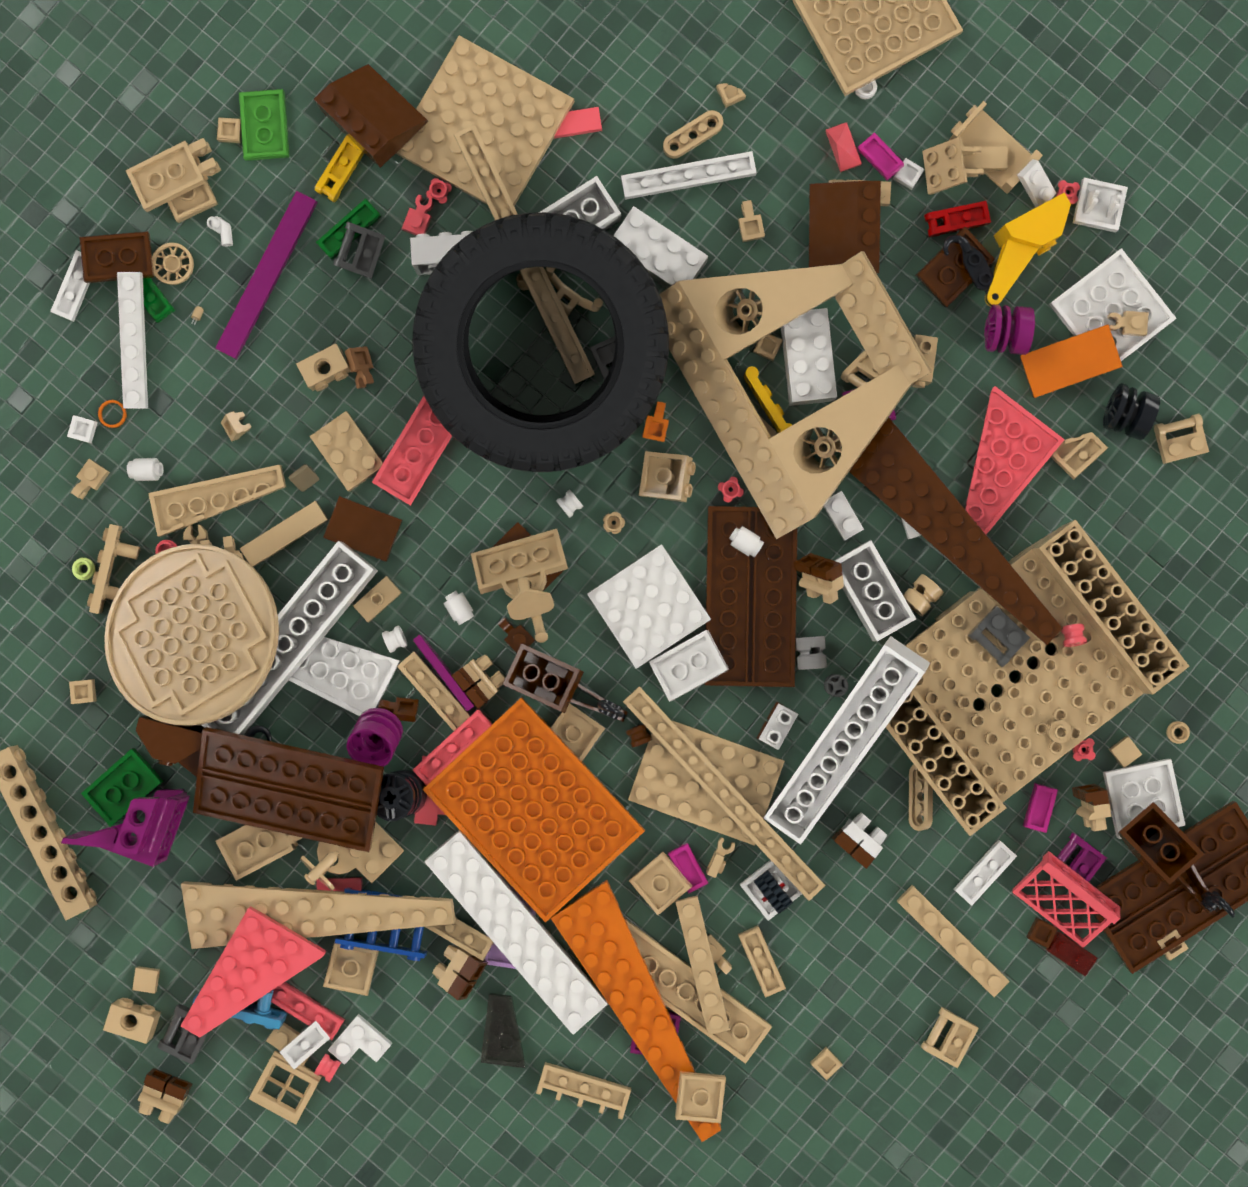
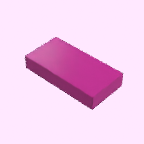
(880, 156)
(1040, 808)
(687, 864)

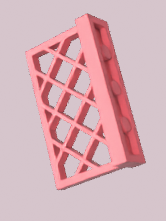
(1075, 884)

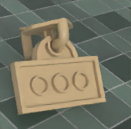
(518, 566)
(370, 865)

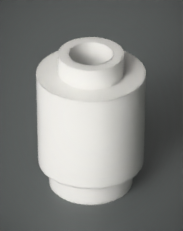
(145, 469)
(746, 541)
(458, 607)

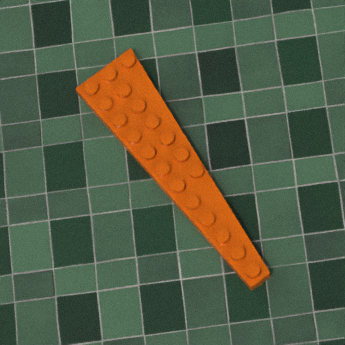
(612, 959)

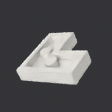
(360, 1035)

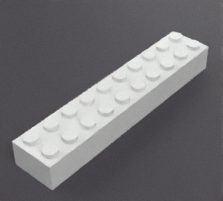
(303, 625)
(847, 739)
(516, 931)

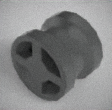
(839, 687)

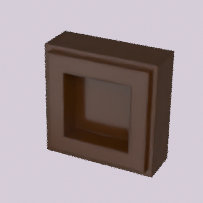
(1042, 932)

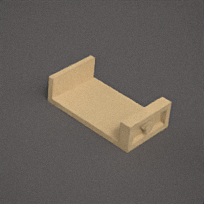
(982, 130)

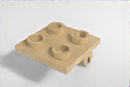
(946, 166)

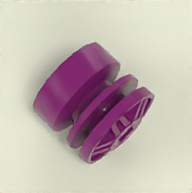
(1009, 329)
(375, 737)

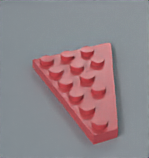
(1007, 459)
(252, 964)

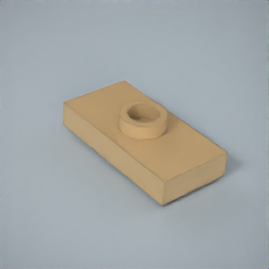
(377, 599)

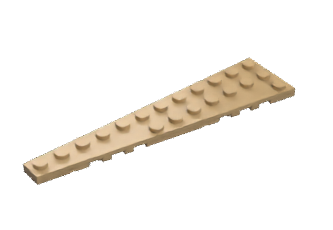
(217, 910)

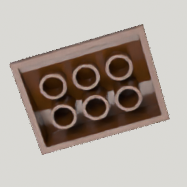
(370, 113)
(844, 222)

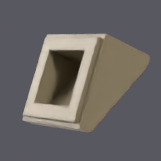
(304, 477)

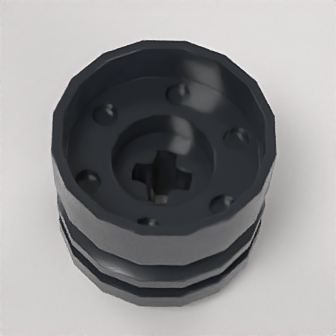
(1131, 411)
(408, 793)

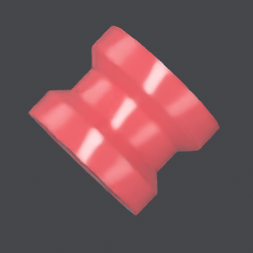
(1073, 635)
(327, 1067)

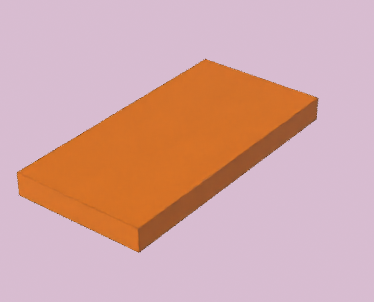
(1071, 361)

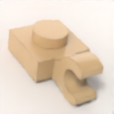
(751, 225)
(91, 476)
(717, 861)
(717, 951)

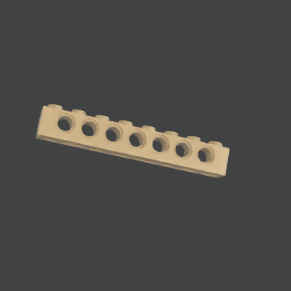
(39, 844)

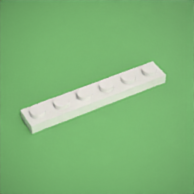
(688, 175)
(132, 339)

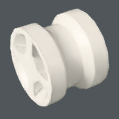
(569, 503)
(394, 639)

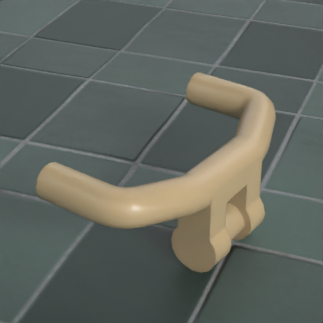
(575, 299)

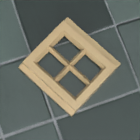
(275, 1105)

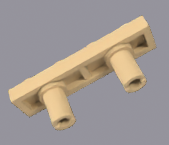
(106, 559)

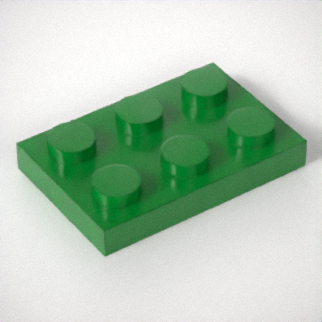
(119, 785)

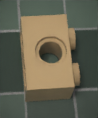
(312, 365)
(120, 1024)

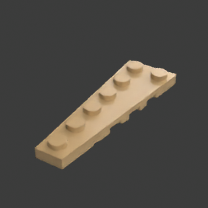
(198, 501)

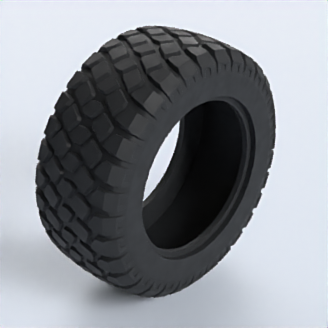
(445, 363)

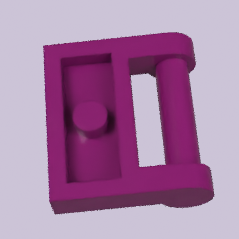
(1087, 860)

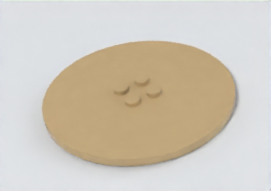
(191, 635)

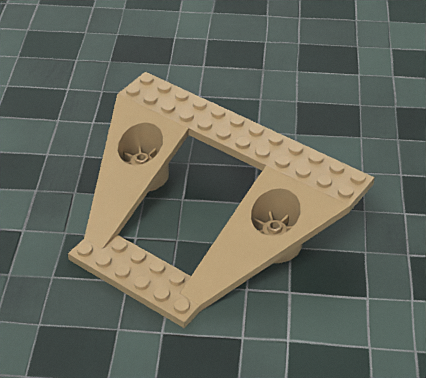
(781, 469)

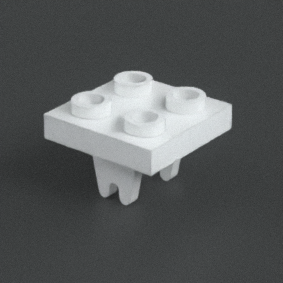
(1100, 205)

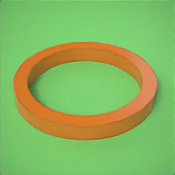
(115, 425)

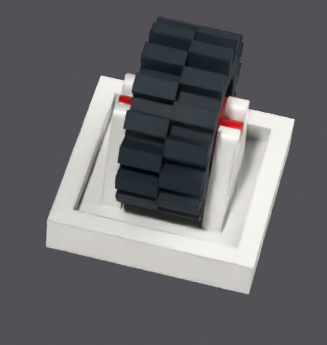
(770, 890)

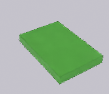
(264, 124)

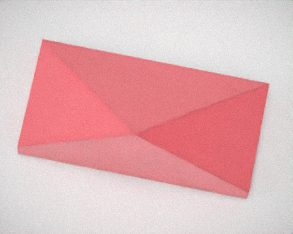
(843, 147)

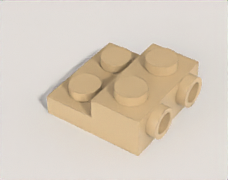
(667, 476)

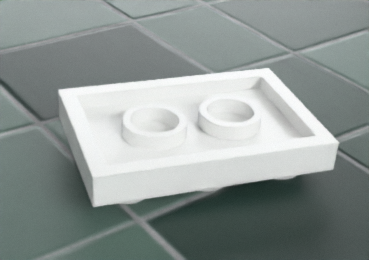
(688, 665)

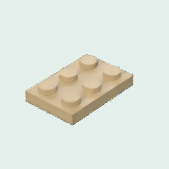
(347, 451)

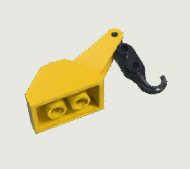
(1018, 242)

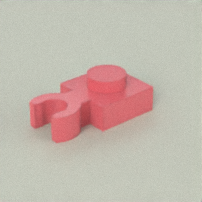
(417, 220)

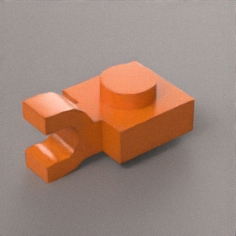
(656, 426)

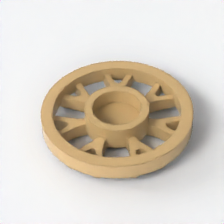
(172, 263)

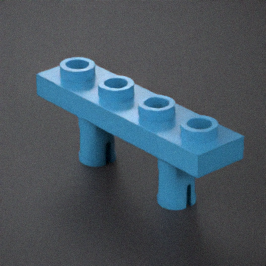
(261, 1013)

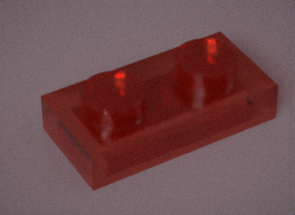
(1072, 953)

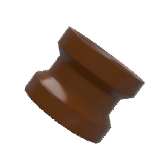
(638, 735)

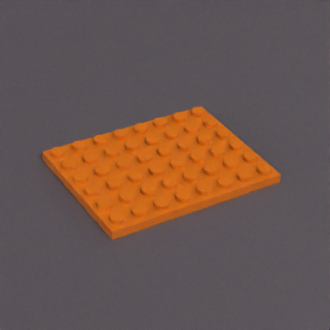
(533, 809)

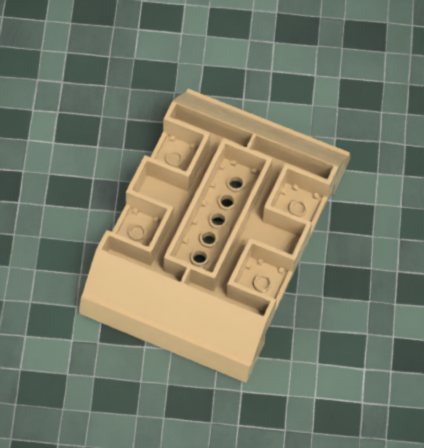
(991, 753)

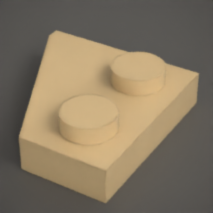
(1078, 453)

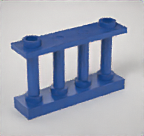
(413, 953)

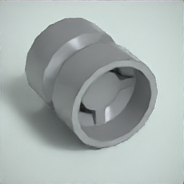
(807, 660)

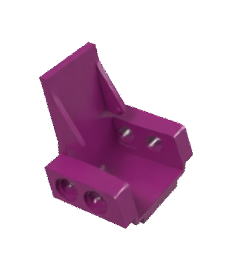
(153, 836)

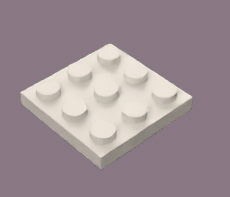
(1138, 786)

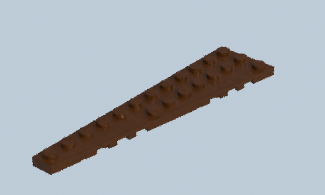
(914, 492)

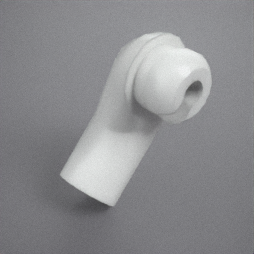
(223, 228)

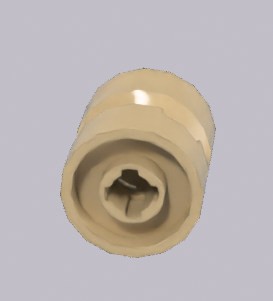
(922, 594)

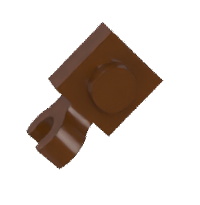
(516, 636)
(403, 708)

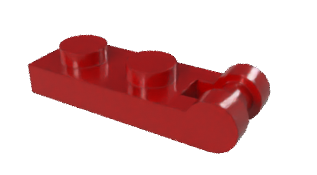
(956, 218)

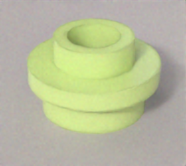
(77, 565)

